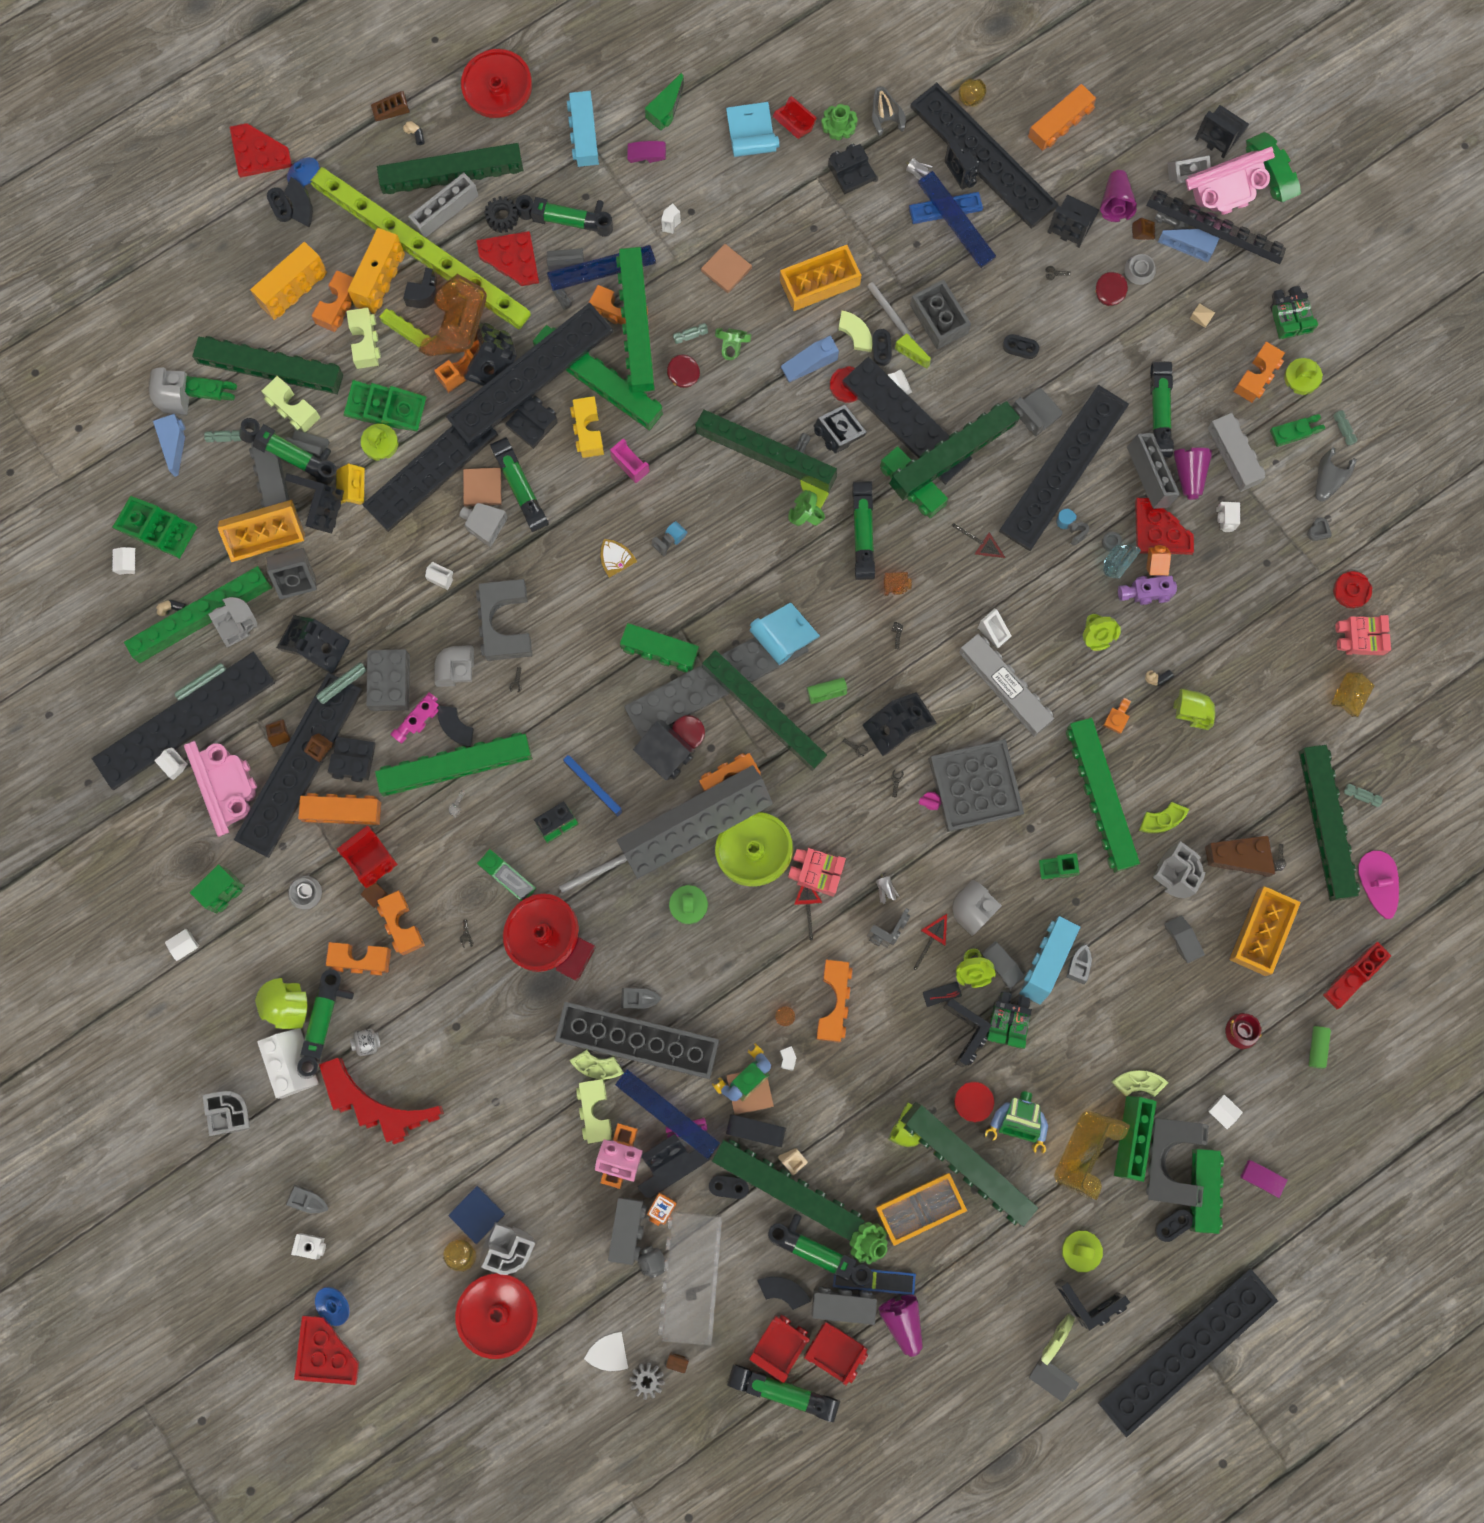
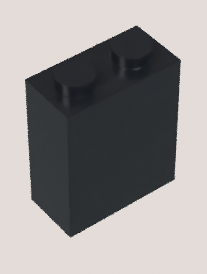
(664, 750)

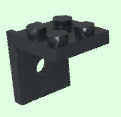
(1221, 130)
(1073, 220)
(495, 350)
(324, 504)
(305, 638)
(903, 718)
(978, 1038)
(1099, 1314)

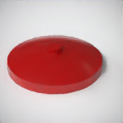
(496, 83)
(540, 932)
(496, 1316)

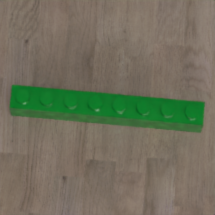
(636, 320)
(612, 387)
(195, 615)
(453, 765)
(1102, 795)

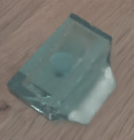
(1119, 560)

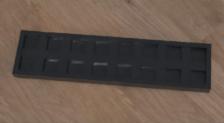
(1220, 228)
(898, 411)
(423, 476)

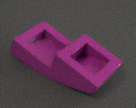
(646, 150)
(1263, 1178)

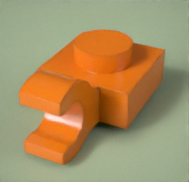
(1117, 718)

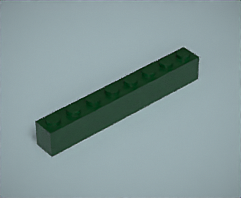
(446, 168)
(268, 364)
(766, 450)
(954, 450)
(763, 710)
(1329, 823)
(969, 1164)
(788, 1190)

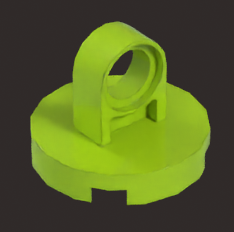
(1303, 376)
(379, 442)
(1100, 632)
(975, 970)
(1082, 1251)

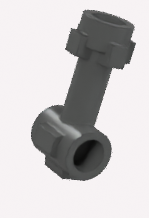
(1178, 225)

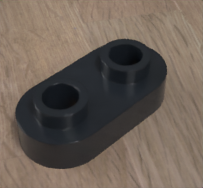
(280, 206)
(1021, 345)
(882, 348)
(728, 1187)
(1174, 1227)

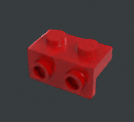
(795, 118)

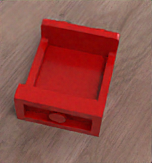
(367, 856)
(779, 1347)
(836, 1353)

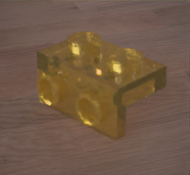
(1353, 693)

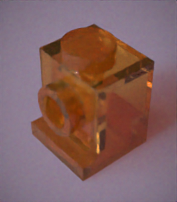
(896, 583)

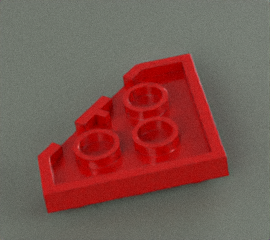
(257, 152)
(511, 256)
(1160, 528)
(323, 1354)

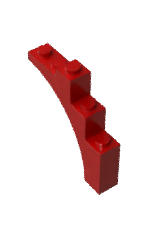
(394, 1122)

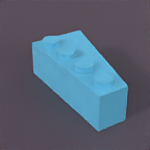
(1050, 960)

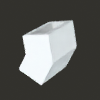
(670, 219)
(900, 379)
(124, 560)
(439, 575)
(171, 763)
(181, 944)
(788, 1058)
(1225, 1111)

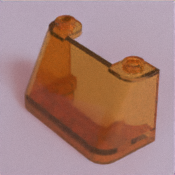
(463, 309)

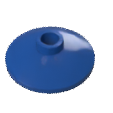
(303, 170)
(332, 1305)

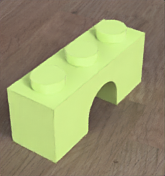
(361, 323)
(301, 415)
(590, 1094)

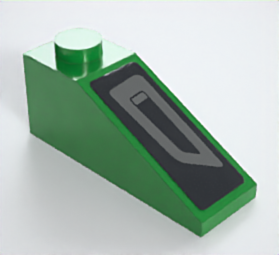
(663, 107)
(506, 875)

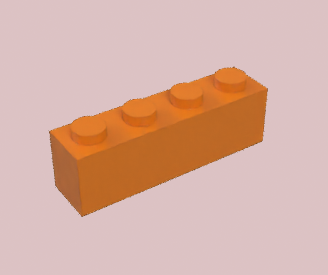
(1062, 117)
(339, 810)

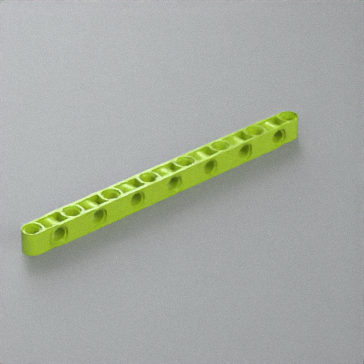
(429, 254)

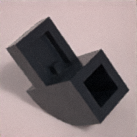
(422, 294)

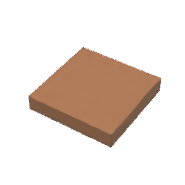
(726, 268)
(482, 486)
(757, 1100)

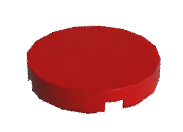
(837, 389)
(1352, 589)
(974, 1101)

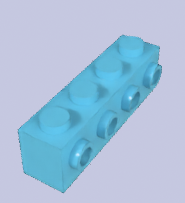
(583, 128)

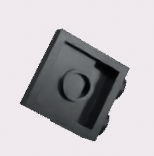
(961, 165)
(851, 168)
(532, 421)
(838, 429)
(351, 759)

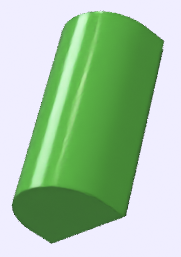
(827, 690)
(1319, 1047)

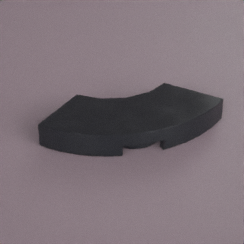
(301, 202)
(454, 727)
(783, 1289)

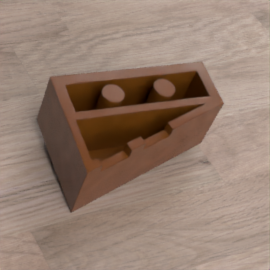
(1243, 855)

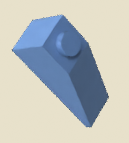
(1190, 241)
(812, 358)
(172, 440)

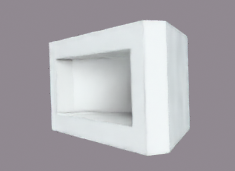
(994, 628)

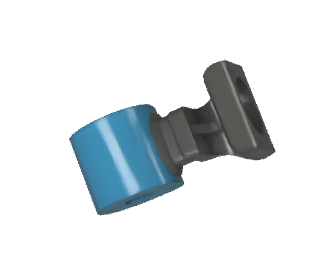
(1066, 520)
(674, 534)

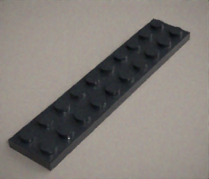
(995, 164)
(529, 374)
(1064, 468)
(183, 720)
(295, 770)
(1187, 1352)

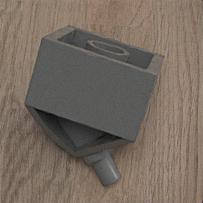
(291, 573)

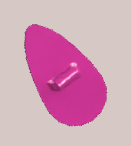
(1380, 882)

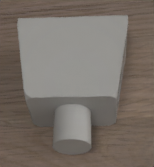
(484, 522)

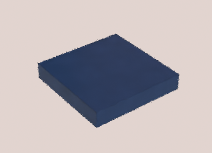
(476, 1214)

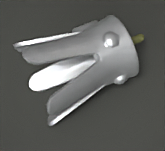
(915, 166)
(885, 886)

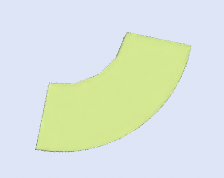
(856, 330)
(596, 1067)
(1139, 1081)
(1057, 1339)

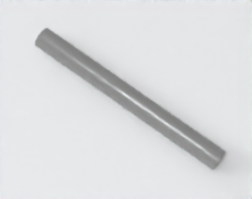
(889, 310)
(593, 873)

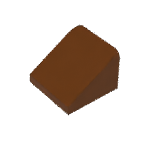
(1143, 229)
(277, 733)
(318, 747)
(373, 894)
(677, 1362)

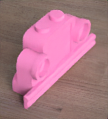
(1231, 182)
(223, 784)

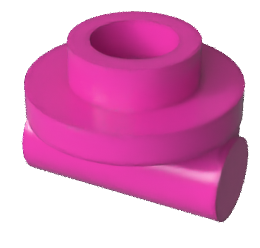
(930, 800)

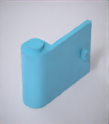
(751, 129)
(783, 632)

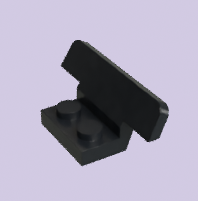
(669, 1164)

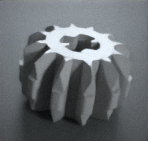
(653, 1384)

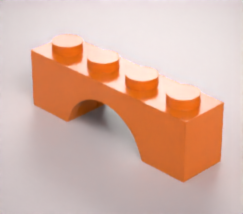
(836, 975)

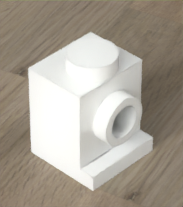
(1228, 516)
(317, 1244)

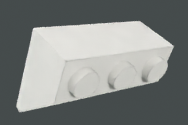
(281, 1058)

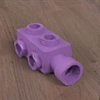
(1155, 591)

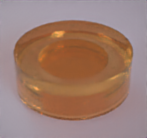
(785, 1016)

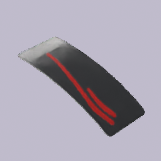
(942, 994)

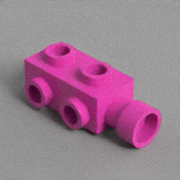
(420, 715)

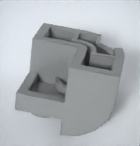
(168, 391)
(233, 620)
(453, 666)
(1180, 871)
(974, 907)
(225, 1113)
(506, 1249)

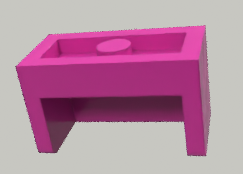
(629, 461)

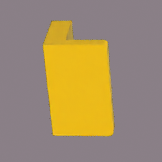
(351, 480)

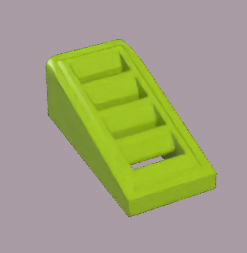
(912, 350)

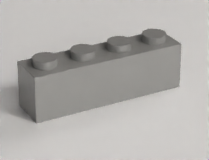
(443, 205)
(1236, 452)

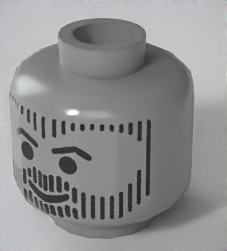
(365, 1042)

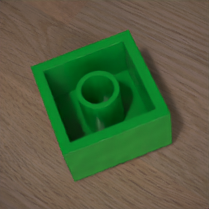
(217, 889)

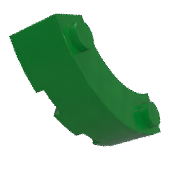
(1282, 181)

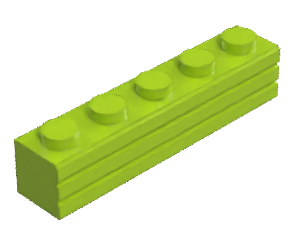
(403, 328)

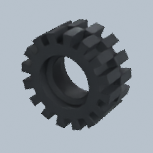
(501, 224)

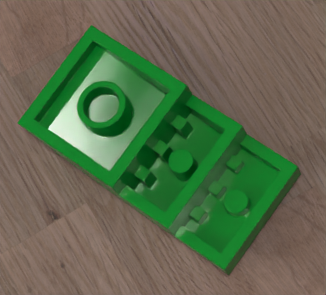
(385, 406)
(155, 527)

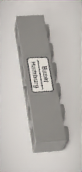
(1006, 684)

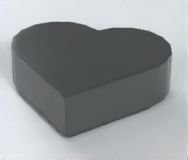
(1319, 530)

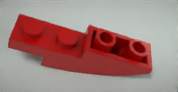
(1356, 975)

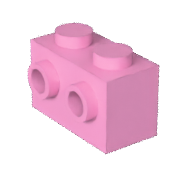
(618, 1160)

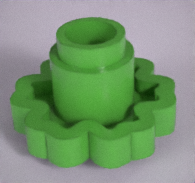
(839, 122)
(869, 1243)

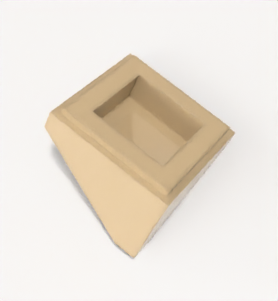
(1202, 315)
(793, 1160)

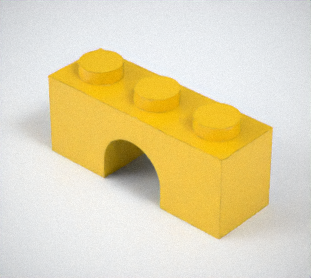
(589, 441)

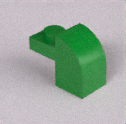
(1060, 867)

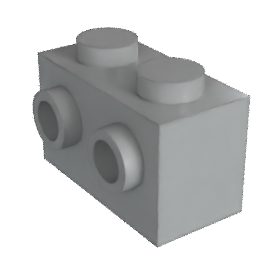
(1180, 169)

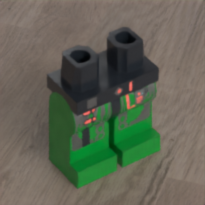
(1292, 313)
(553, 819)
(1010, 1015)

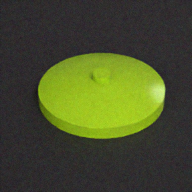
(755, 850)

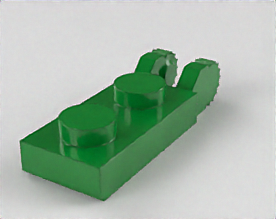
(209, 388)
(1296, 430)

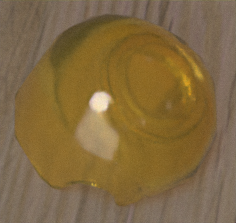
(972, 92)
(459, 1255)

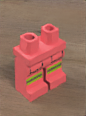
(1364, 635)
(819, 871)

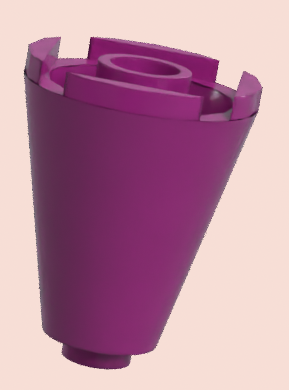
(1118, 198)
(1192, 470)
(903, 1322)

